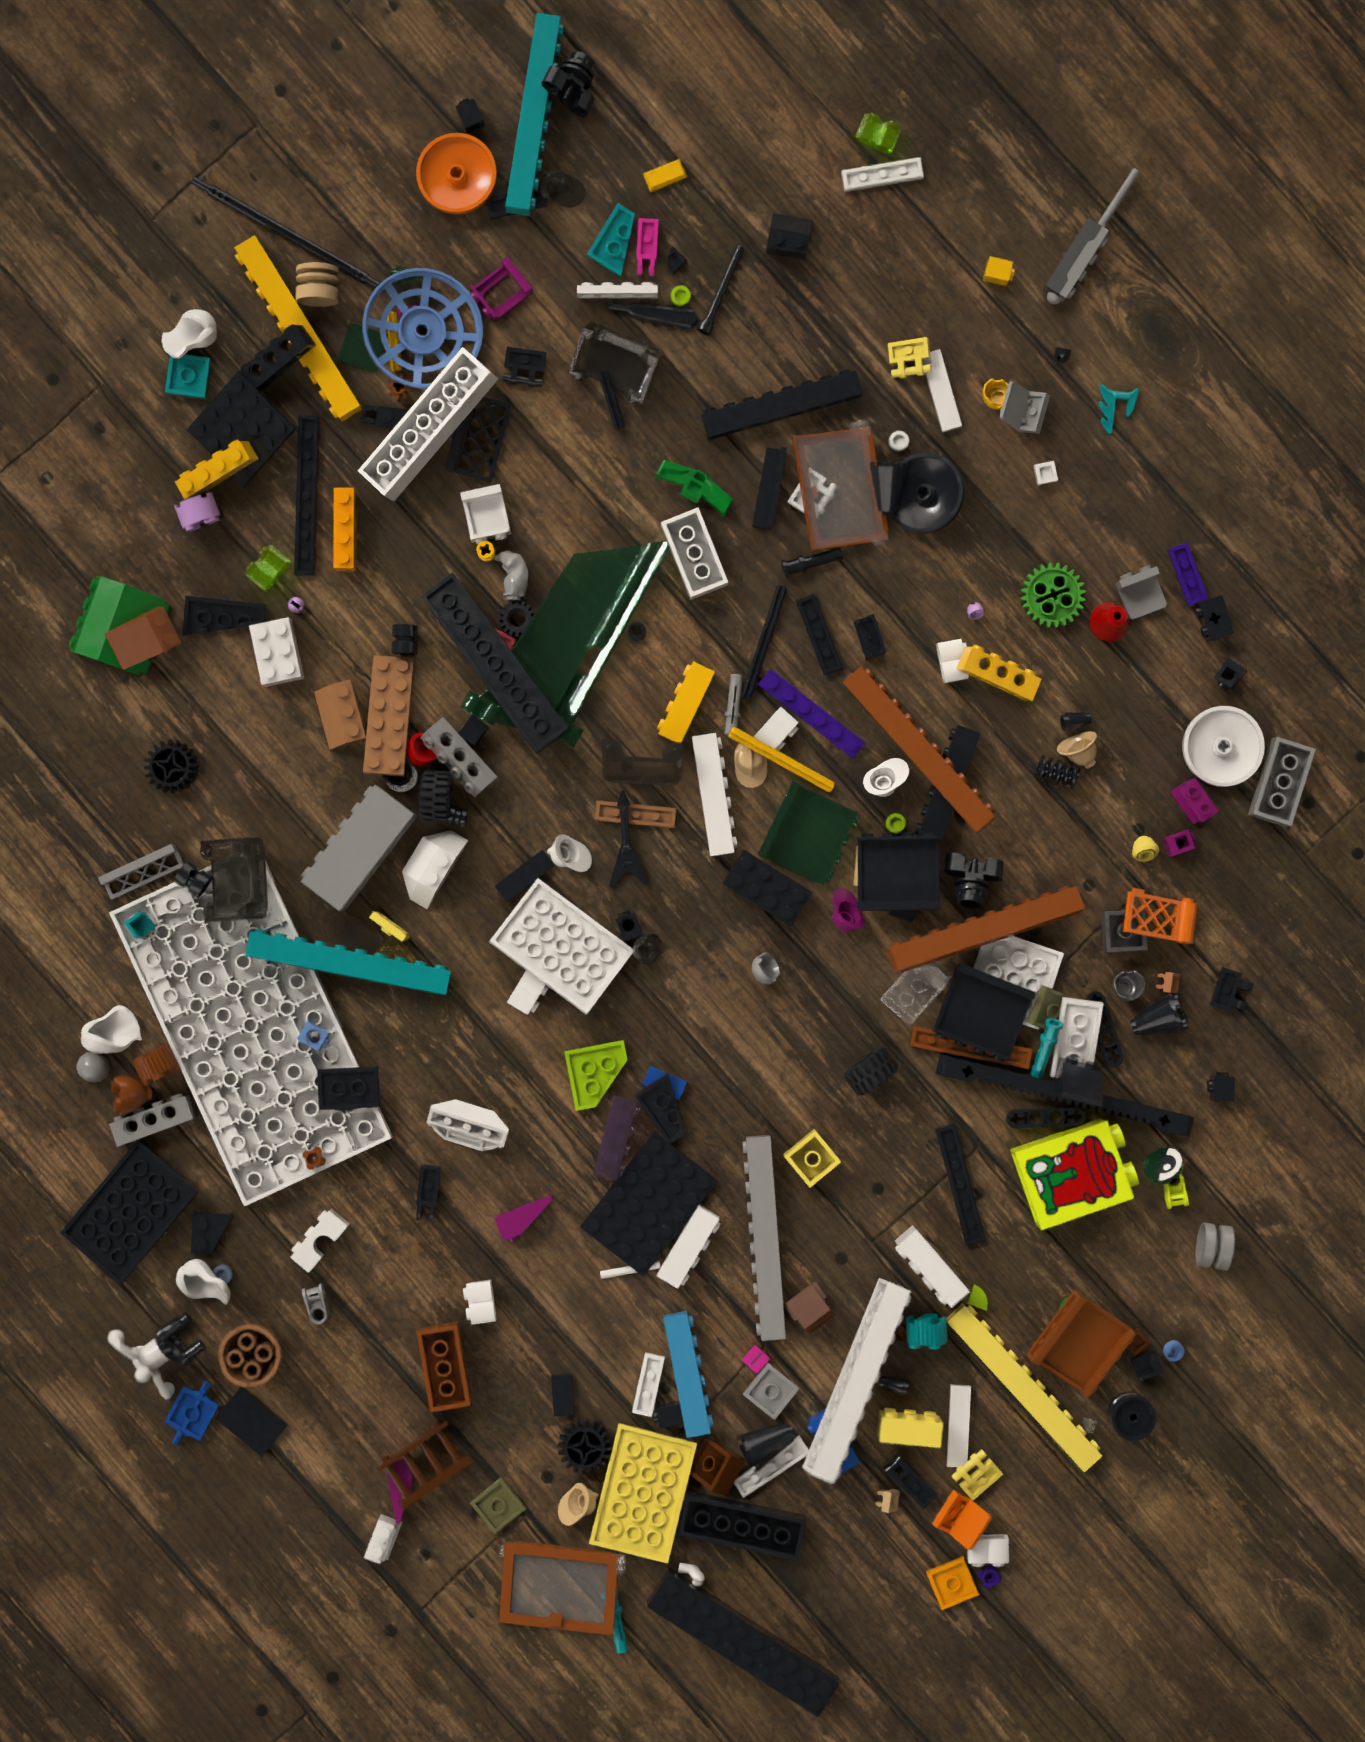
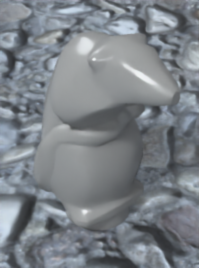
(517, 575)

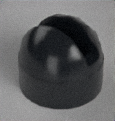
(1062, 354)

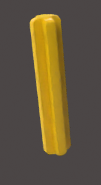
(393, 341)

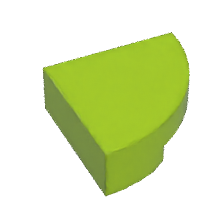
(978, 1298)

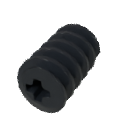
(1057, 772)

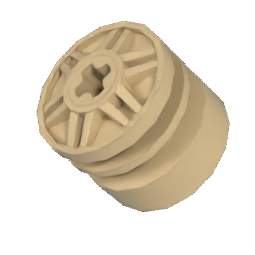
(316, 284)

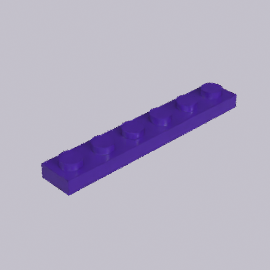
(811, 713)

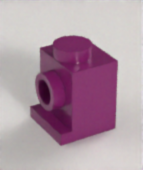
(1188, 842)

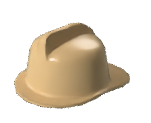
(749, 767)
(576, 1503)

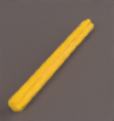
(781, 759)

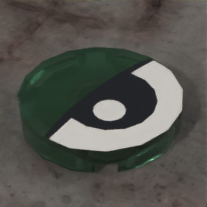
(1163, 1165)

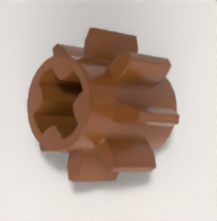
(403, 392)

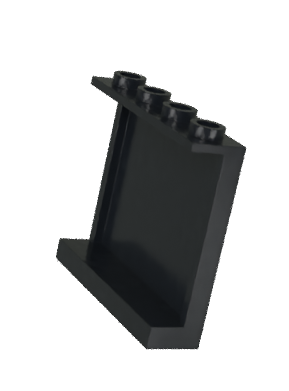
(898, 872)
(983, 1012)

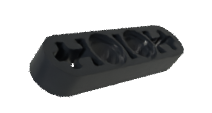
(1108, 1027)
(1045, 1117)

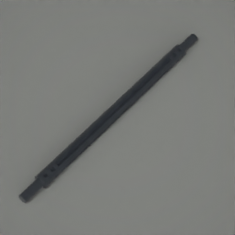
(288, 234)

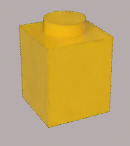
(998, 271)

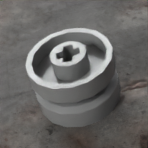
(1214, 1246)

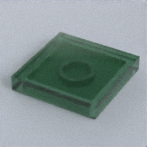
(354, 350)

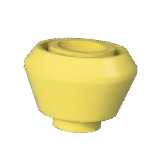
(1145, 849)

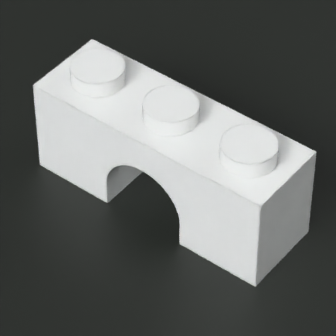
(306, 1253)

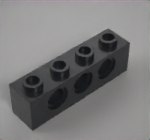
(301, 345)

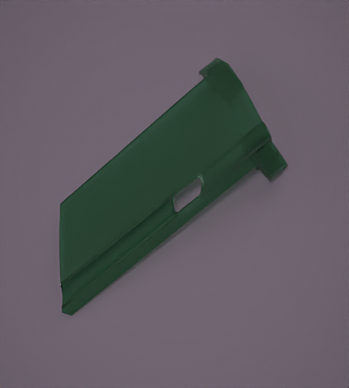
(582, 611)

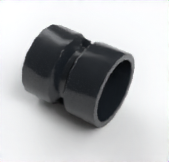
(404, 640)
(200, 879)

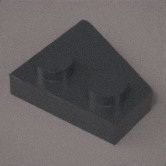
(207, 1231)

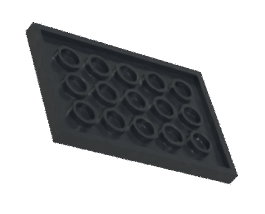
(648, 1203)
(129, 1212)

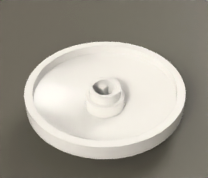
(1223, 746)

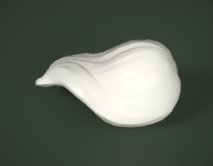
(193, 331)
(111, 1032)
(199, 1282)

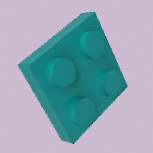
(188, 376)

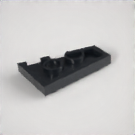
(662, 1108)

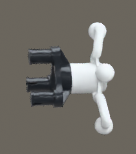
(159, 1351)

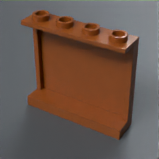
(1081, 1343)

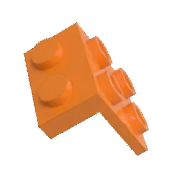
(962, 1519)

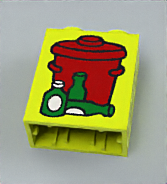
(1074, 1172)

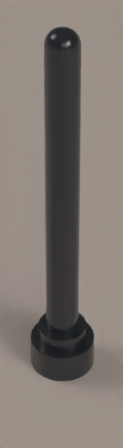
(706, 325)

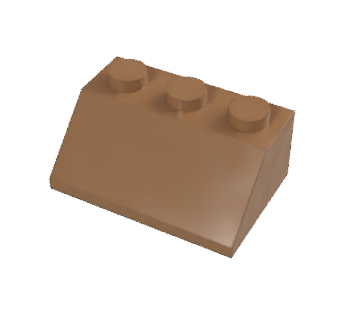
(341, 714)

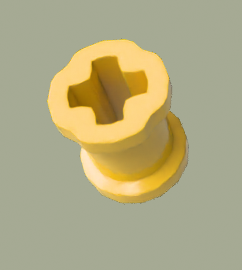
(487, 557)

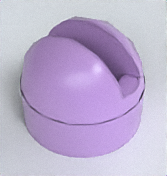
(299, 601)
(975, 611)

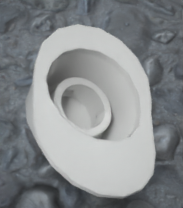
(886, 777)
(570, 853)

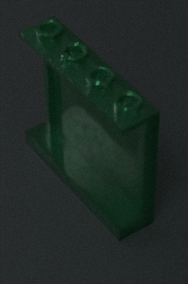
(808, 833)

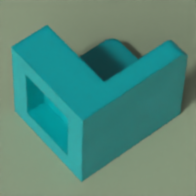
(140, 925)

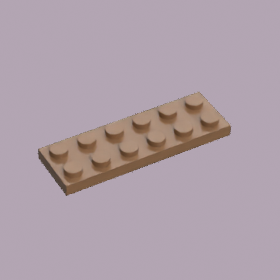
(388, 716)

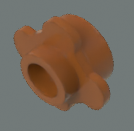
(320, 1160)

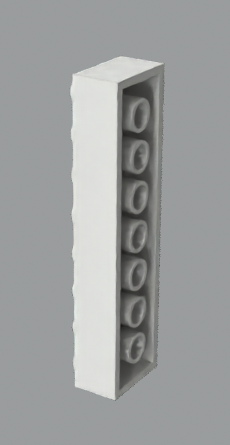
(428, 424)

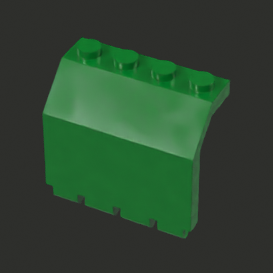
(106, 608)

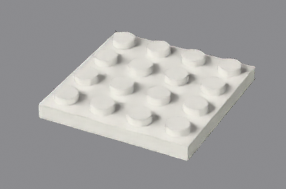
(1021, 964)

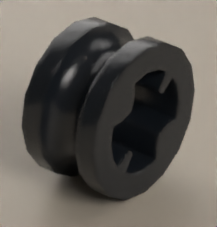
(642, 629)

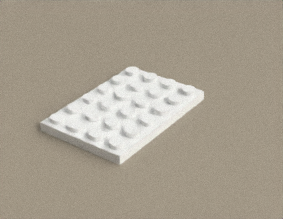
(561, 946)

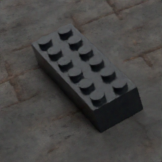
(742, 1525)

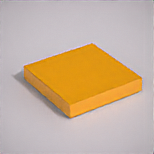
(952, 1583)

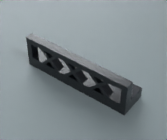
(769, 488)

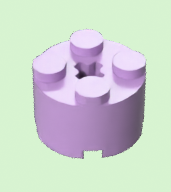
(197, 511)

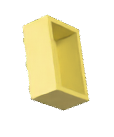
(909, 1427)

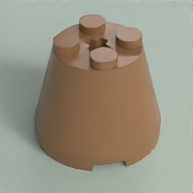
(240, 1362)

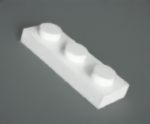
(648, 1384)

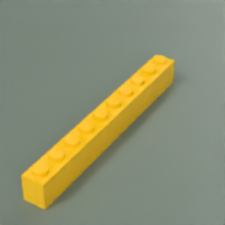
(288, 312)

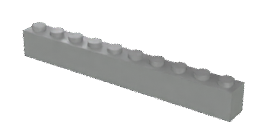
(765, 1237)

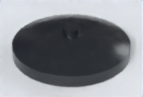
(930, 495)

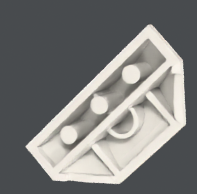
(431, 865)
(468, 1125)

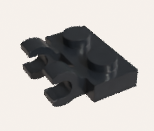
(1226, 989)

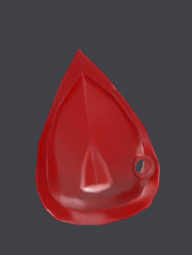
(418, 752)

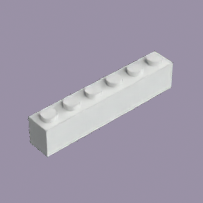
(713, 796)

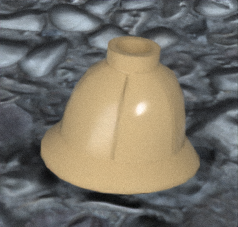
(1080, 749)

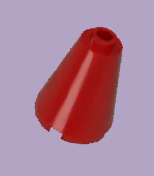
(1109, 621)

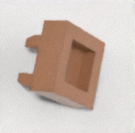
(1171, 982)

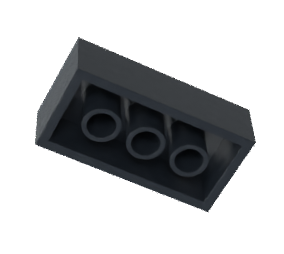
(767, 888)

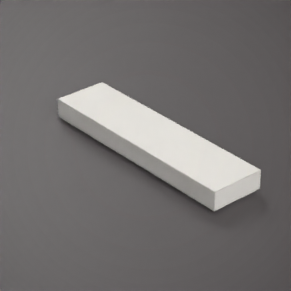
(882, 174)
(942, 393)
(958, 1425)
(750, 1481)

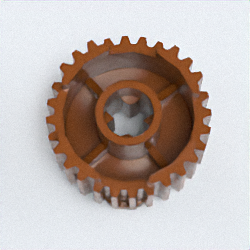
(156, 1064)

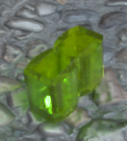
(878, 133)
(267, 568)

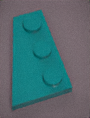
(613, 240)

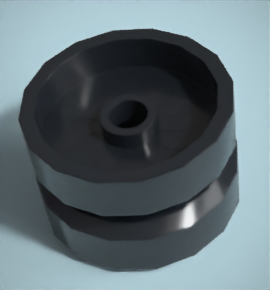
(1143, 1416)

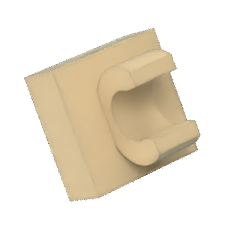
(890, 1500)

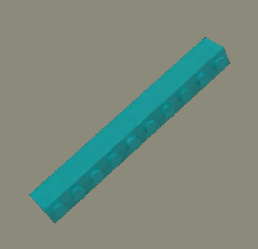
(533, 116)
(347, 963)

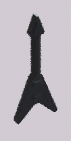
(627, 857)

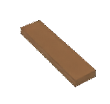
(637, 814)

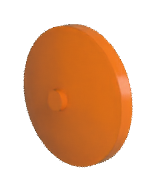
(456, 173)

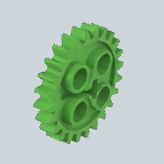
(1045, 578)

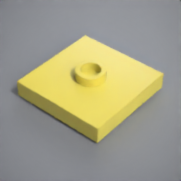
(389, 926)

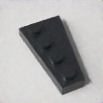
(214, 614)

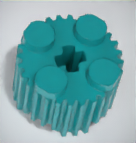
(926, 1331)

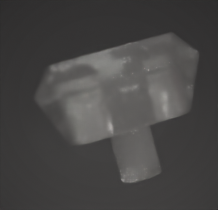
(1089, 1424)

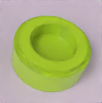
(680, 296)
(895, 823)

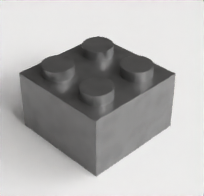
(1113, 936)

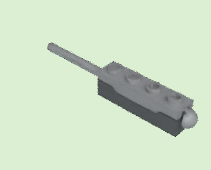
(1083, 250)

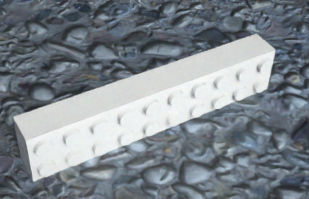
(856, 1380)

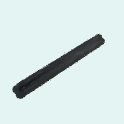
(763, 643)

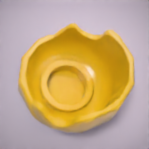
(994, 393)

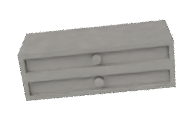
(358, 848)

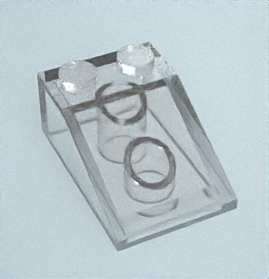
(915, 991)

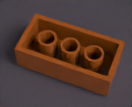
(444, 1366)

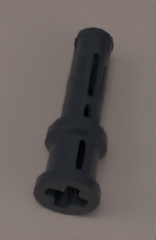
(803, 563)

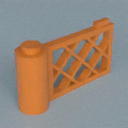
(1181, 921)

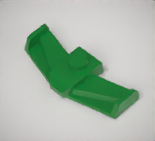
(695, 485)

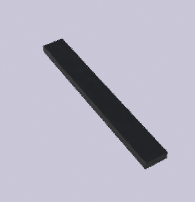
(306, 495)

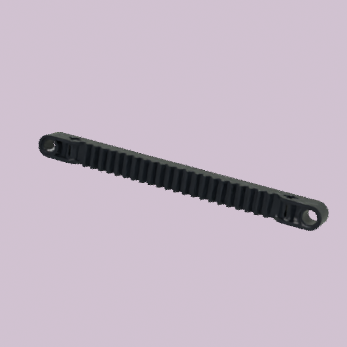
(952, 1068)

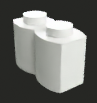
(949, 657)
(777, 729)
(527, 993)
(480, 1301)
(990, 1549)

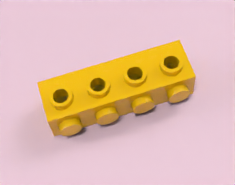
(216, 469)

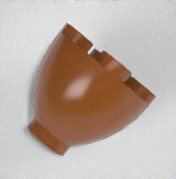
(129, 1094)

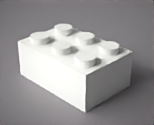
(276, 652)

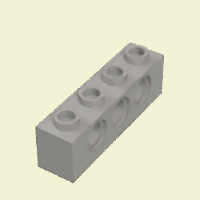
(457, 746)
(123, 1134)

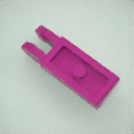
(647, 244)

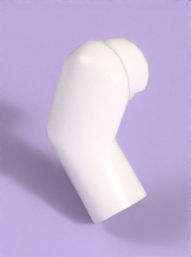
(693, 1571)

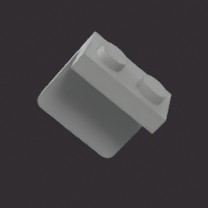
(1024, 408)
(1141, 592)

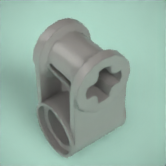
(316, 1302)

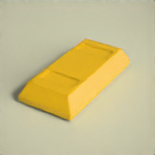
(665, 175)

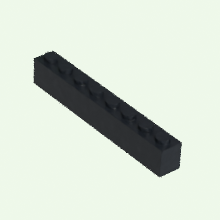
(781, 405)

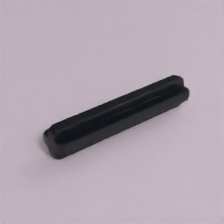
(611, 400)

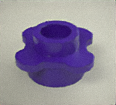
(988, 1582)

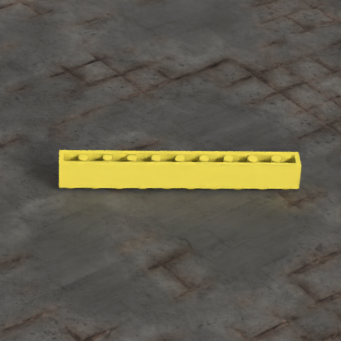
(1023, 1387)

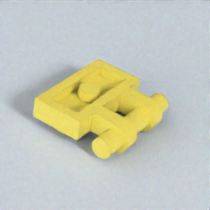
(908, 351)
(979, 1479)

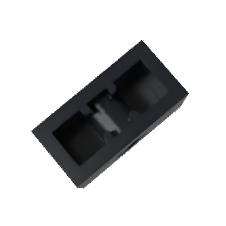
(1213, 608)

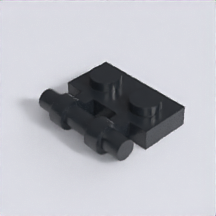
(524, 360)

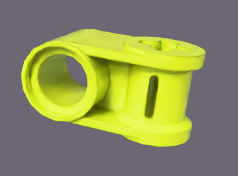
(1175, 1193)

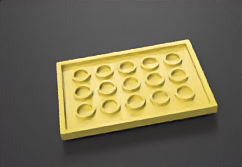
(643, 1493)

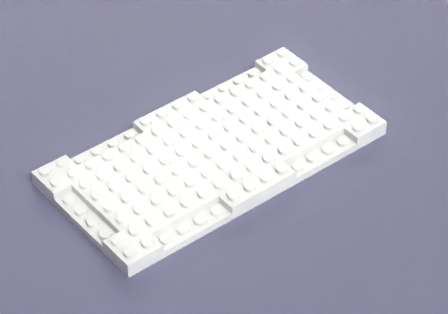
(237, 1041)

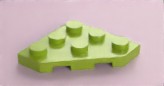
(593, 1071)

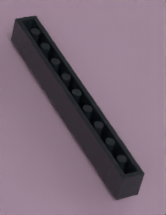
(939, 810)

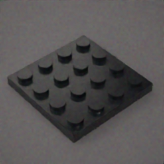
(242, 415)

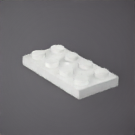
(1079, 1031)

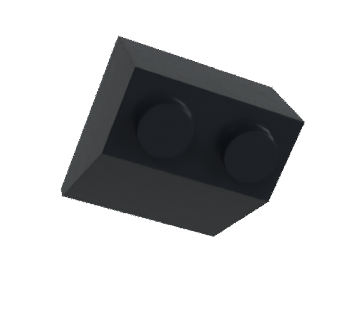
(789, 236)

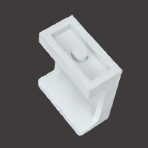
(486, 513)

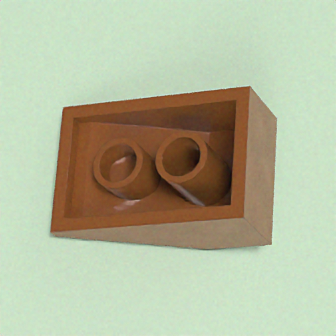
(142, 637)

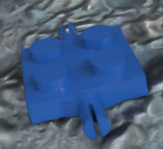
(192, 1412)

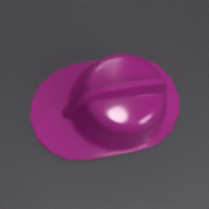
(845, 914)

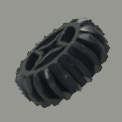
(172, 758)
(586, 1428)

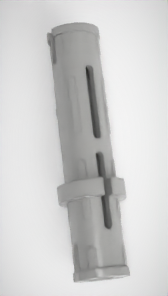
(736, 680)

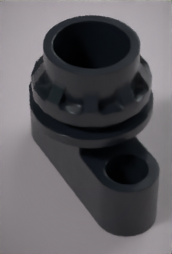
(570, 82)
(973, 884)

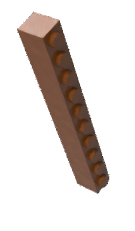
(919, 750)
(985, 930)

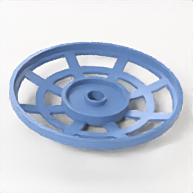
(420, 316)

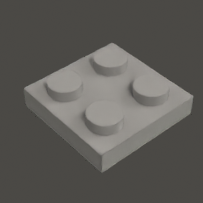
(771, 1390)

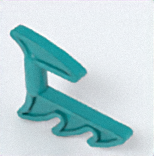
(1109, 397)

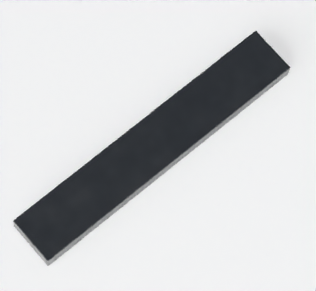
(960, 1184)

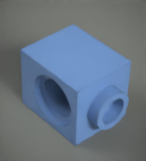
(305, 1036)

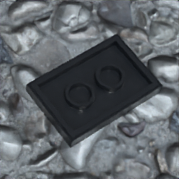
(348, 1088)
(251, 1421)

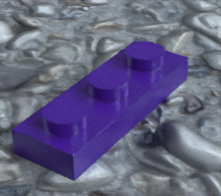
(1187, 574)

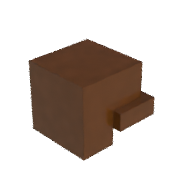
(810, 1308)

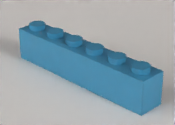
(687, 1374)

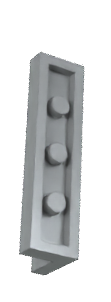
(138, 864)

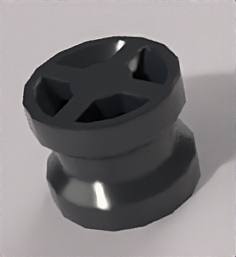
(458, 816)

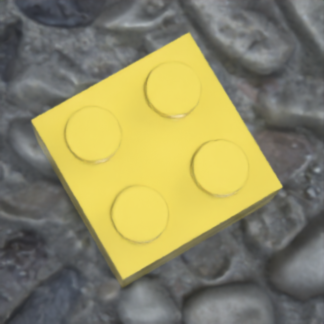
(812, 1158)

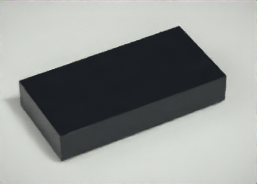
(562, 1394)

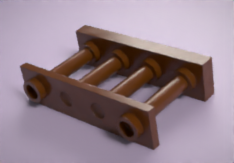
(441, 1473)

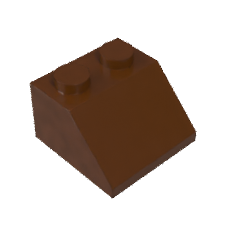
(716, 1466)

